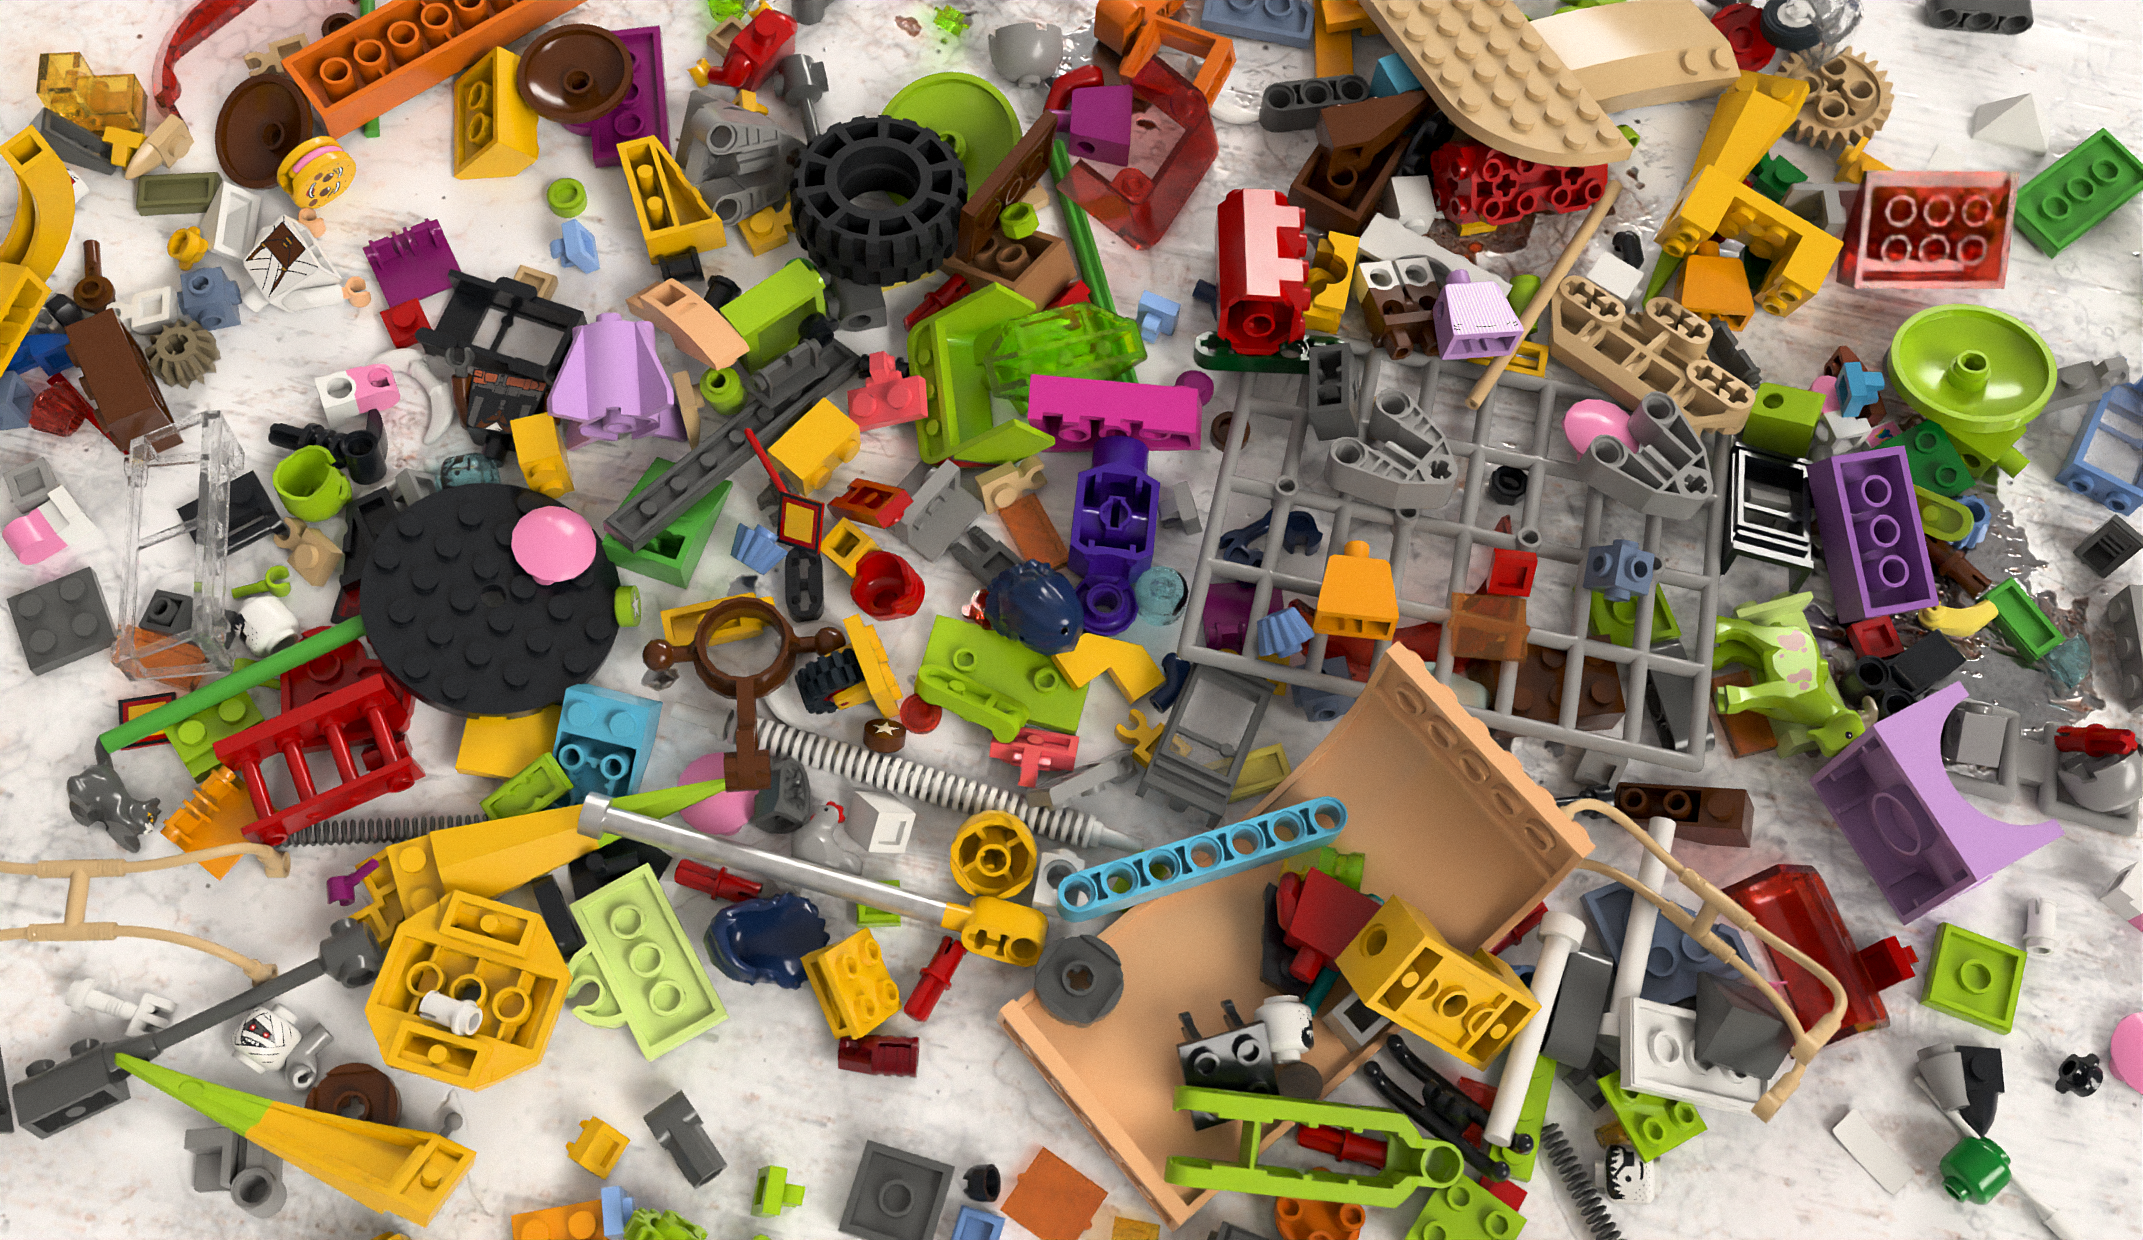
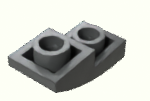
(172, 614)

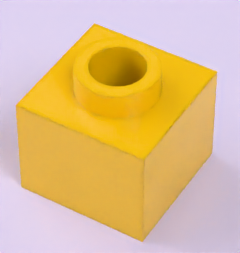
(847, 545)

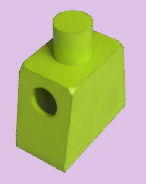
(1784, 419)
(1982, 450)

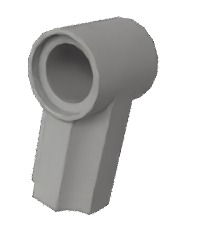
(257, 1167)

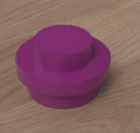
(1197, 380)

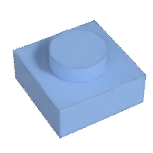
(616, 1211)

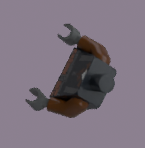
(491, 399)

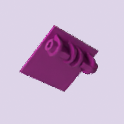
(412, 262)
(1228, 614)

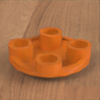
(1317, 1219)

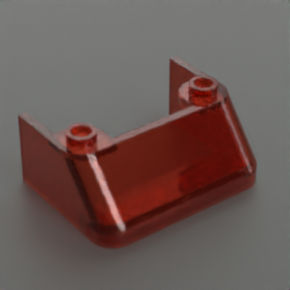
(1132, 203)
(1801, 911)

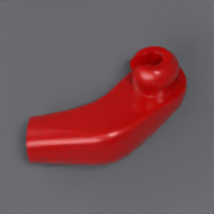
(1062, 87)

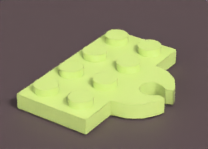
(641, 966)

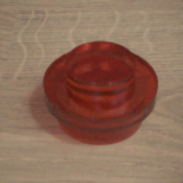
(919, 715)

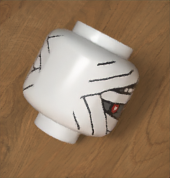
(266, 1038)

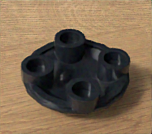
(1428, 138)

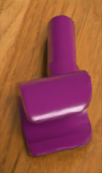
(342, 887)

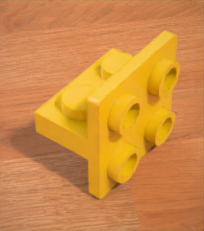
(852, 984)

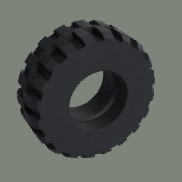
(871, 157)

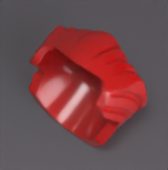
(887, 586)

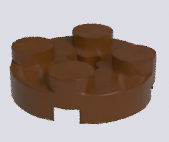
(359, 1081)

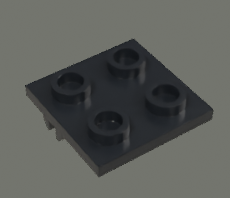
(1226, 1061)

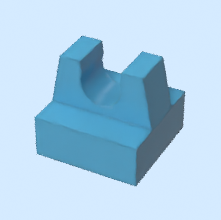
(1857, 388)

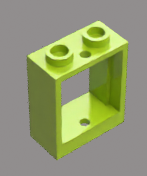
(773, 311)

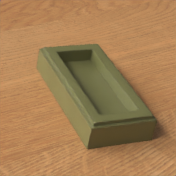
(176, 193)

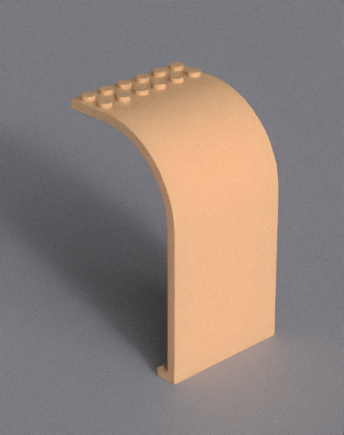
(1441, 826)

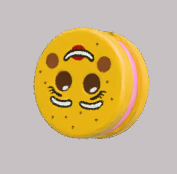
(316, 172)

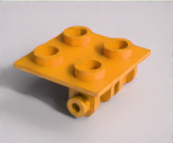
(213, 819)

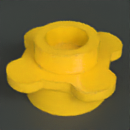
(187, 247)

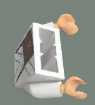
(294, 270)

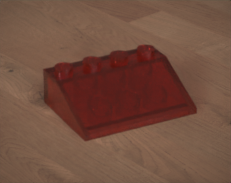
(1929, 230)

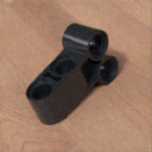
(1902, 678)

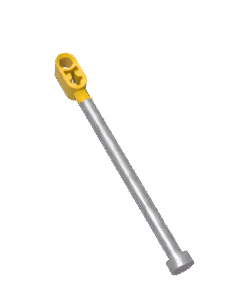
(986, 926)

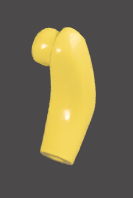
(1958, 622)

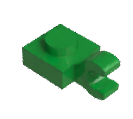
(1776, 176)

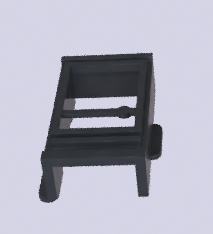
(469, 308)
(1762, 543)

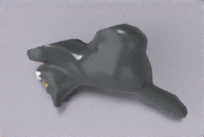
(102, 797)

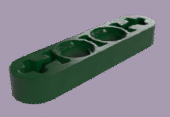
(1276, 363)

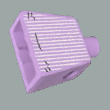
(1474, 319)

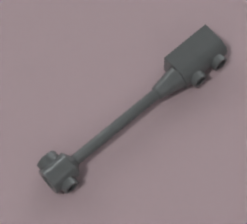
(802, 86)
(91, 1081)

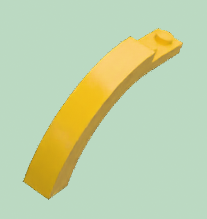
(43, 204)

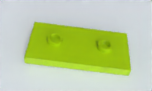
(1009, 670)

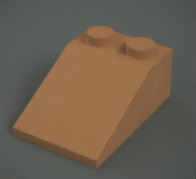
(1029, 266)

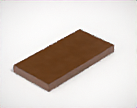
(1006, 186)

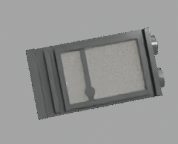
(1207, 739)

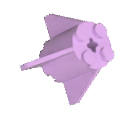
(614, 385)

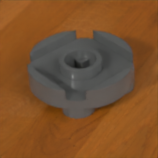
(1078, 1006)

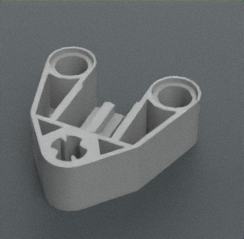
(761, 160)
(1410, 471)
(1669, 474)

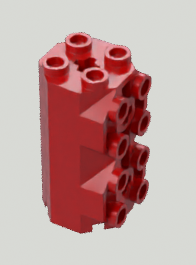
(1500, 189)
(1260, 271)

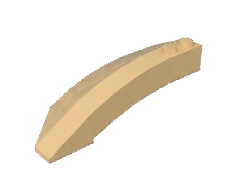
(1640, 53)

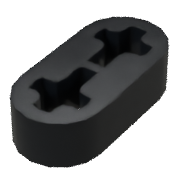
(795, 585)
(556, 915)

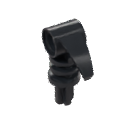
(360, 450)

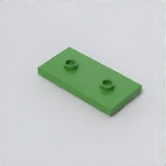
(2078, 192)

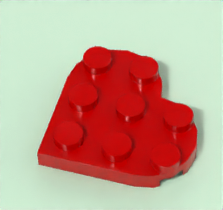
(333, 672)

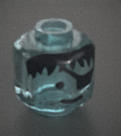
(465, 470)
(1161, 595)

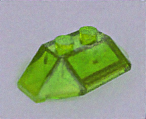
(1062, 342)

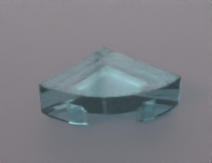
(2071, 660)

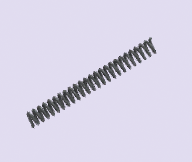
(379, 825)
(1576, 1183)

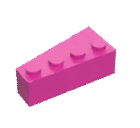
(1089, 409)

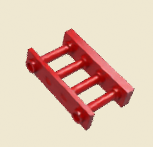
(287, 735)

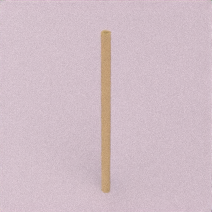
(1546, 291)

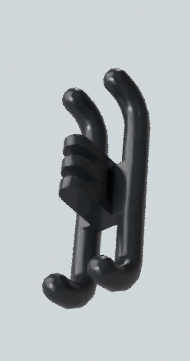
(1446, 1109)

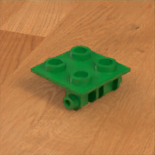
(1932, 459)

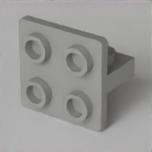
(699, 161)
(1821, 204)
(939, 510)

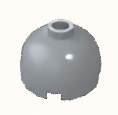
(1025, 53)
(2106, 781)

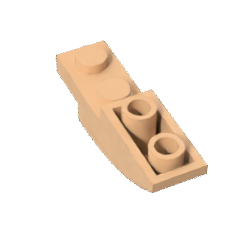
(690, 322)

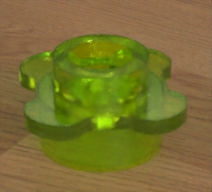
(950, 20)

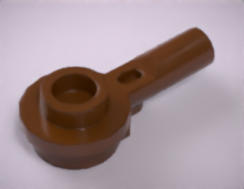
(93, 291)

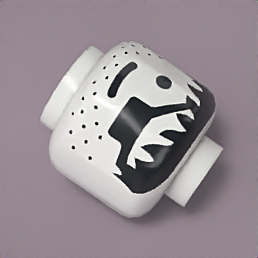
(265, 625)
(1287, 1027)
(1627, 1176)

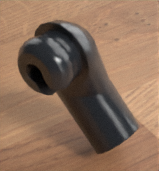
(1630, 246)

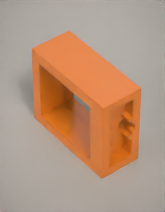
(1164, 31)

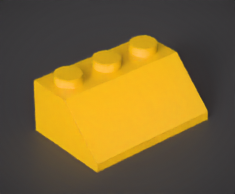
(492, 121)

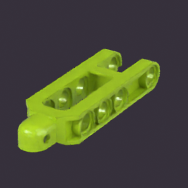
(1408, 1164)

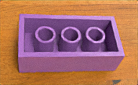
(1872, 534)

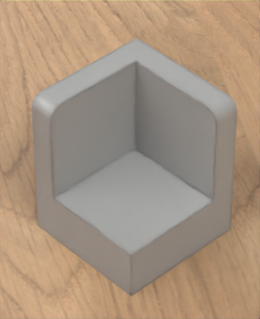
(215, 1158)

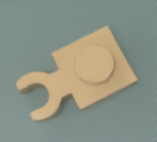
(279, 50)
(1005, 483)
(312, 552)

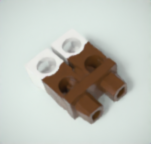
(1398, 306)

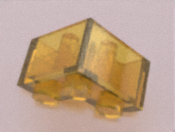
(88, 99)

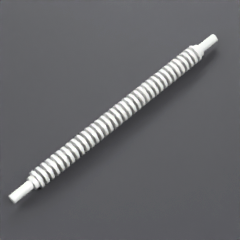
(797, 746)

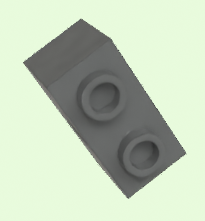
(1333, 391)

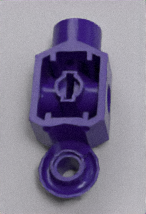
(1113, 532)

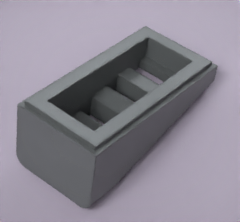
(73, 142)
(2109, 546)

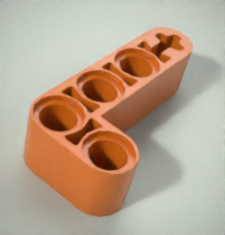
(1120, 20)

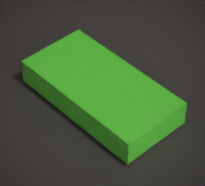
(2022, 621)

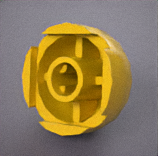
(993, 854)

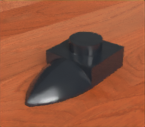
(1983, 1084)

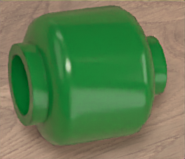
(1975, 1170)

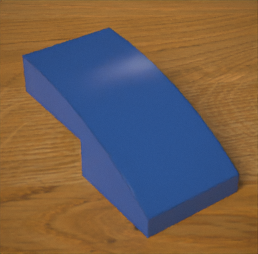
(42, 351)

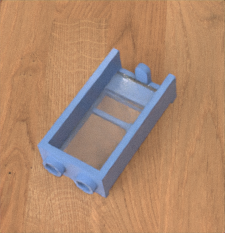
(2108, 451)

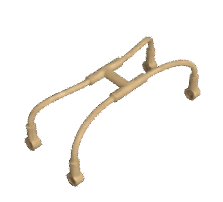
(81, 870)
(1698, 928)

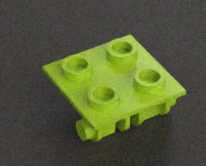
(1649, 1120)
(1465, 1213)

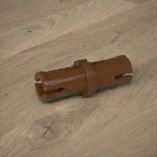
(1956, 566)

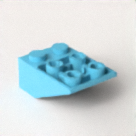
(604, 741)

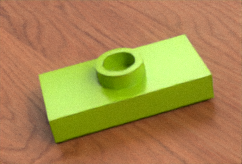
(529, 790)

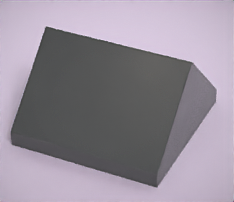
(1739, 1028)

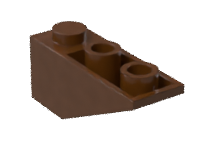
(1361, 129)
(1700, 813)

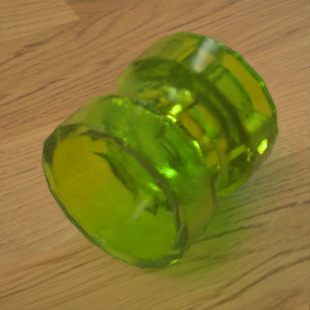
(1350, 866)

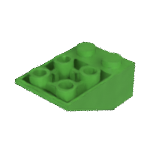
(678, 548)

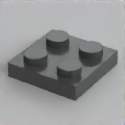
(63, 621)
(896, 1195)

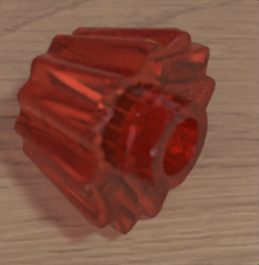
(58, 410)

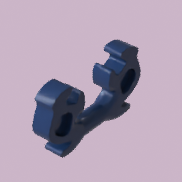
(1299, 531)

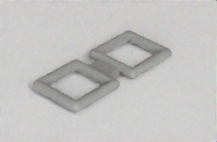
(2036, 767)

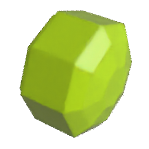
(1019, 220)

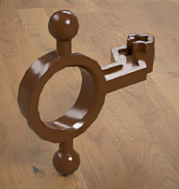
(748, 767)

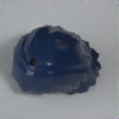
(1033, 606)
(766, 939)

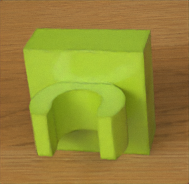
(773, 1192)

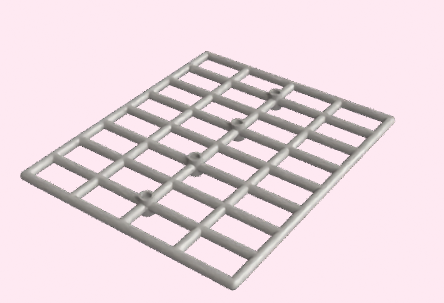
(1404, 522)

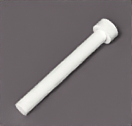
(1638, 932)
(1560, 936)

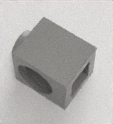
(1974, 735)

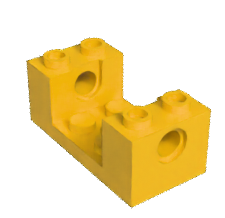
(1797, 248)
(1435, 990)

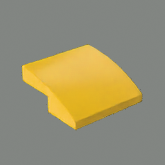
(505, 747)

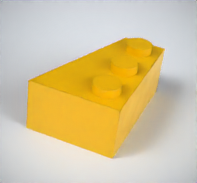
(666, 203)

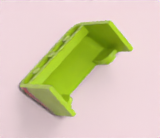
(949, 356)

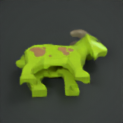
(1788, 684)

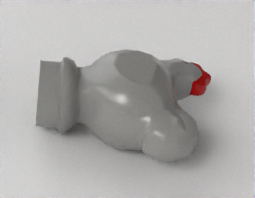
(816, 844)

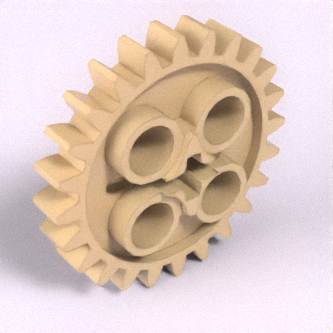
(1843, 100)

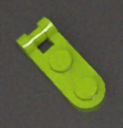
(1943, 516)
(972, 701)

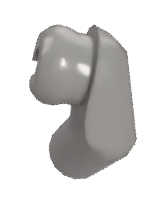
(302, 1061)

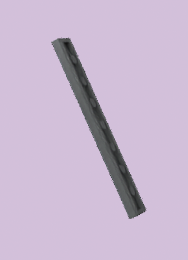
(722, 455)

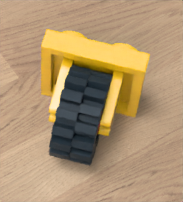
(851, 675)

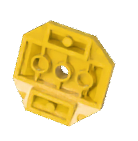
(449, 950)

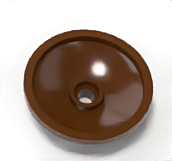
(571, 60)
(259, 128)

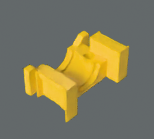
(1337, 257)

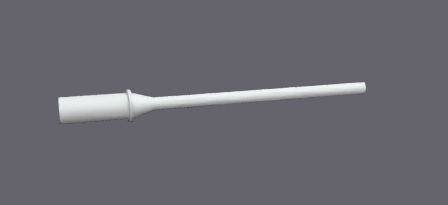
(2048, 1214)

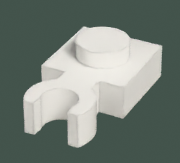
(149, 310)

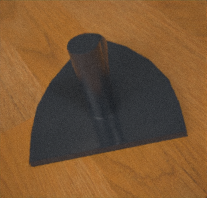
(613, 862)

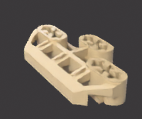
(1658, 346)

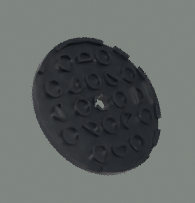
(451, 648)

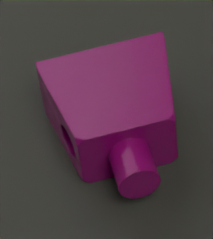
(1099, 123)

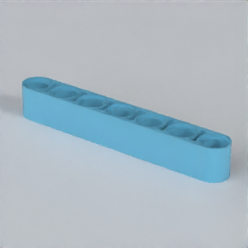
(1216, 844)

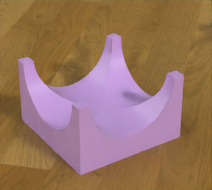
(1910, 819)

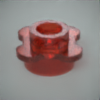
(976, 609)

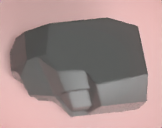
(788, 800)

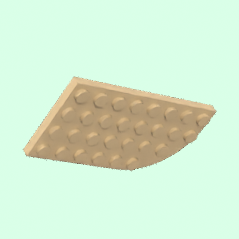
(1499, 80)

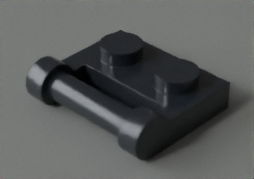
(246, 503)

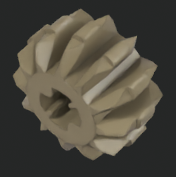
(183, 354)

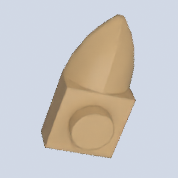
(163, 147)
(690, 400)

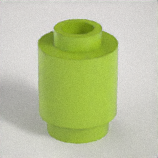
(724, 390)

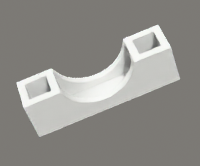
(1391, 241)

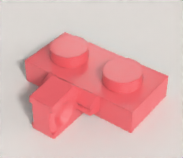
(887, 396)
(1037, 751)

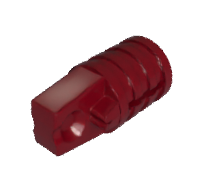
(880, 1055)

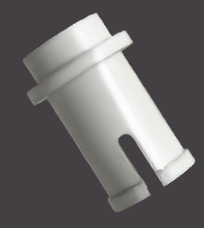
(2041, 927)
(459, 1016)

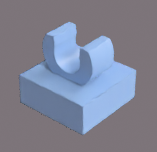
(576, 247)
(1156, 316)

